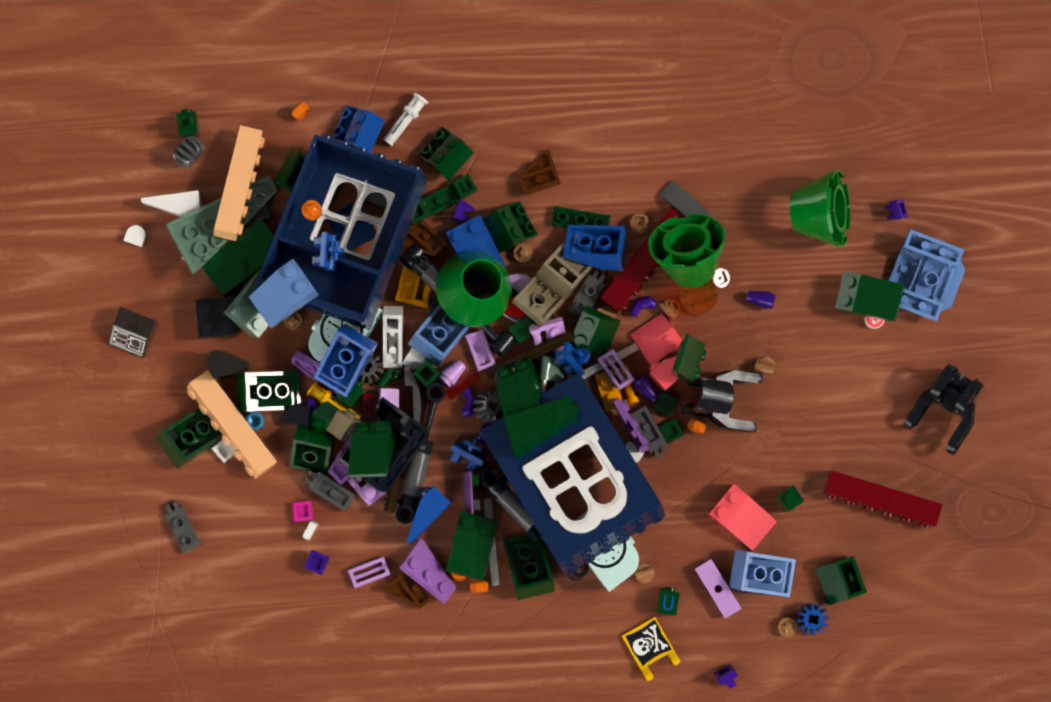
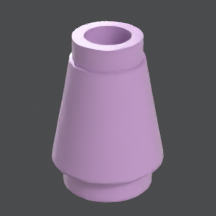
(451, 374)

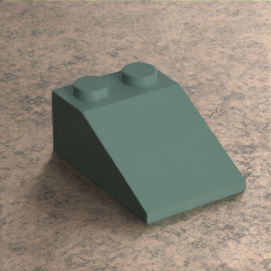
(245, 313)

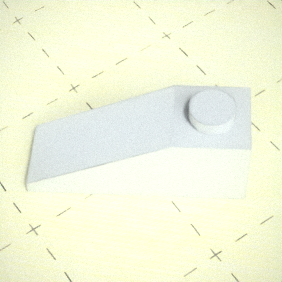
(176, 204)
(392, 336)

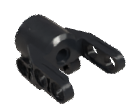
(955, 395)
(718, 399)

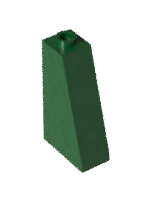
(538, 424)

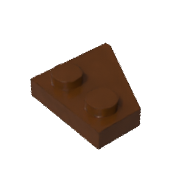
(539, 175)
(425, 238)
(409, 591)

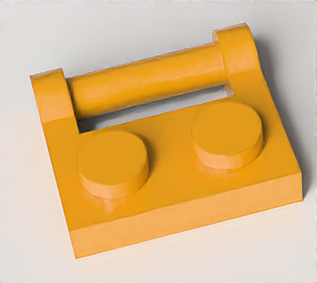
(408, 289)
(609, 391)

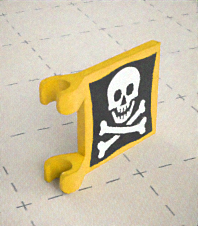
(648, 645)

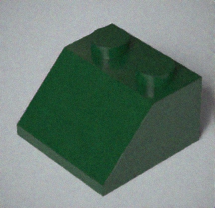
(594, 331)
(311, 450)

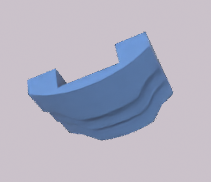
(929, 272)

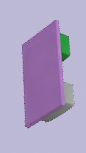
(470, 480)

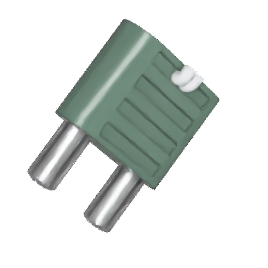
(550, 371)

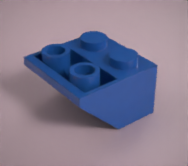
(358, 128)
(361, 232)

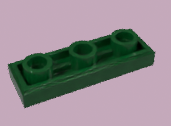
(564, 216)

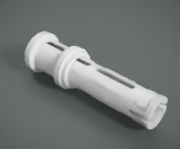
(410, 111)

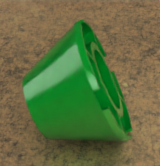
(822, 209)
(688, 248)
(459, 303)

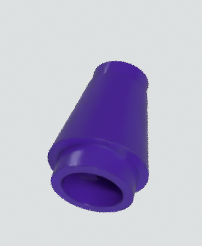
(763, 299)
(645, 387)

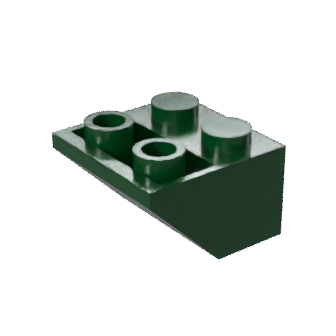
(445, 153)
(509, 226)
(841, 580)

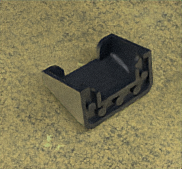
(409, 439)

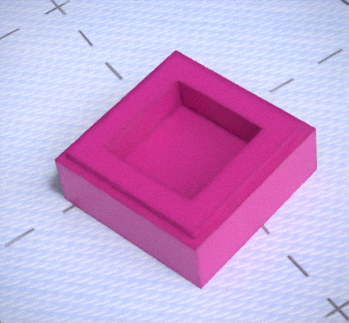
(302, 511)

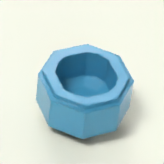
(255, 420)

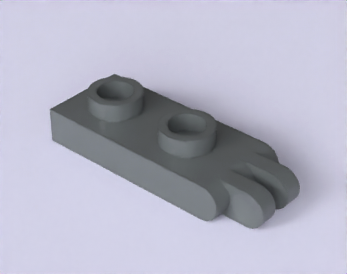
(588, 293)
(650, 430)
(330, 490)
(182, 527)

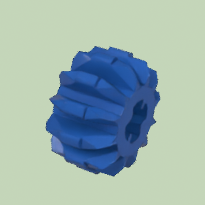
(811, 626)

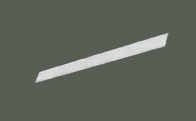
(597, 367)
(493, 556)

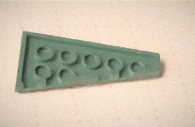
(195, 230)

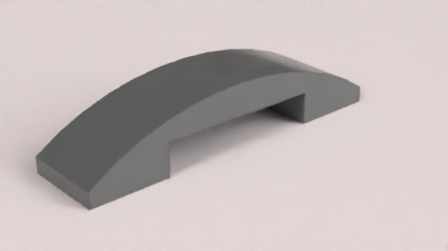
(683, 201)
(410, 381)

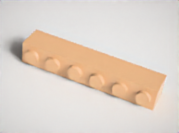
(238, 182)
(231, 425)

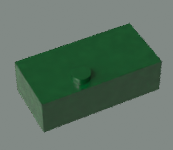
(240, 258)

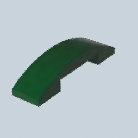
(444, 198)

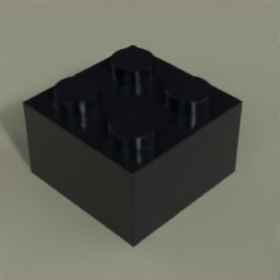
(211, 318)

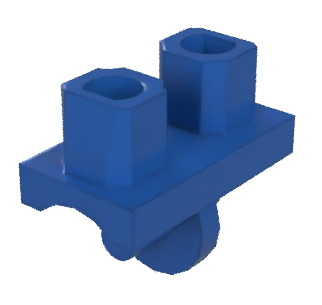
(329, 251)
(572, 358)
(470, 451)

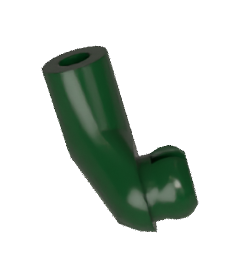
(390, 375)

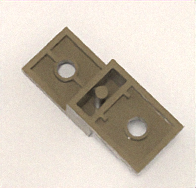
(551, 285)

